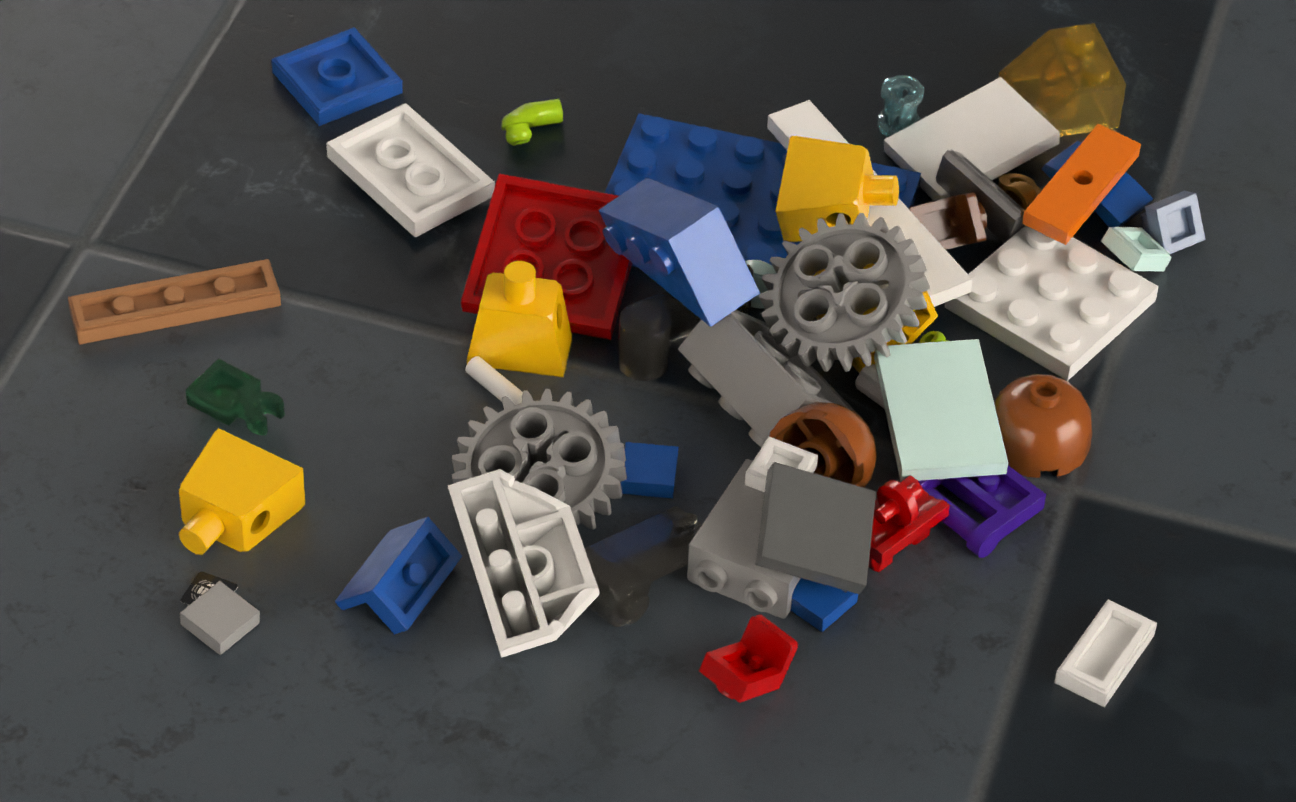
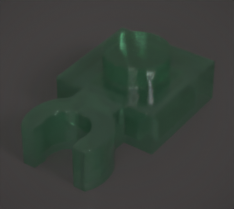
(232, 393)

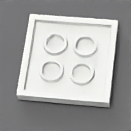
(1053, 299)

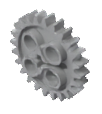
(844, 292)
(545, 460)

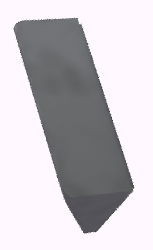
(961, 176)

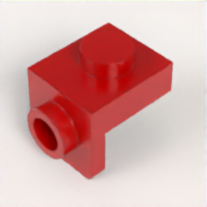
(754, 663)

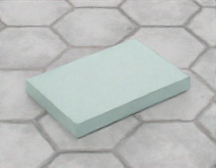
(941, 410)

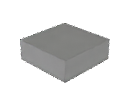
(219, 617)

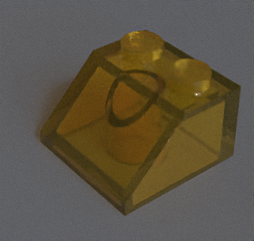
(1070, 79)

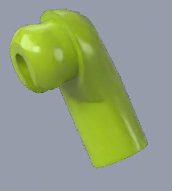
(528, 115)

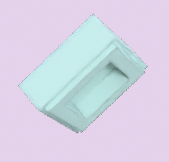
(1136, 248)

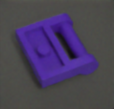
(1001, 499)

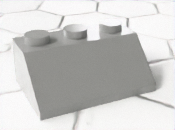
(753, 373)

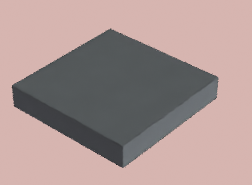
(816, 528)

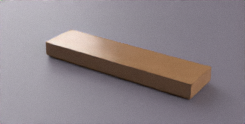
(174, 301)

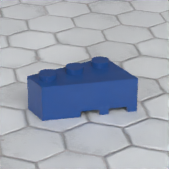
(681, 247)

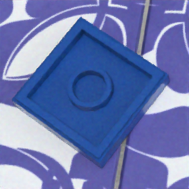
(337, 76)

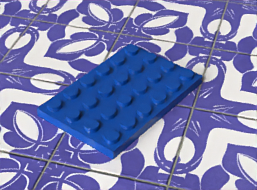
(725, 170)

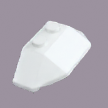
(523, 559)

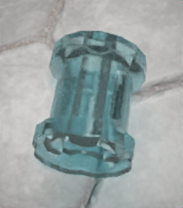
(895, 106)

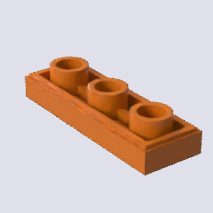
(1081, 184)

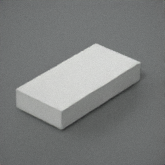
(1105, 653)

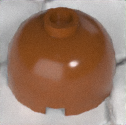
(1044, 425)
(834, 434)

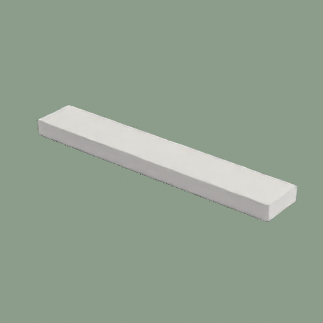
(943, 273)

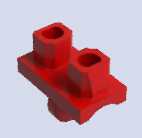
(902, 518)

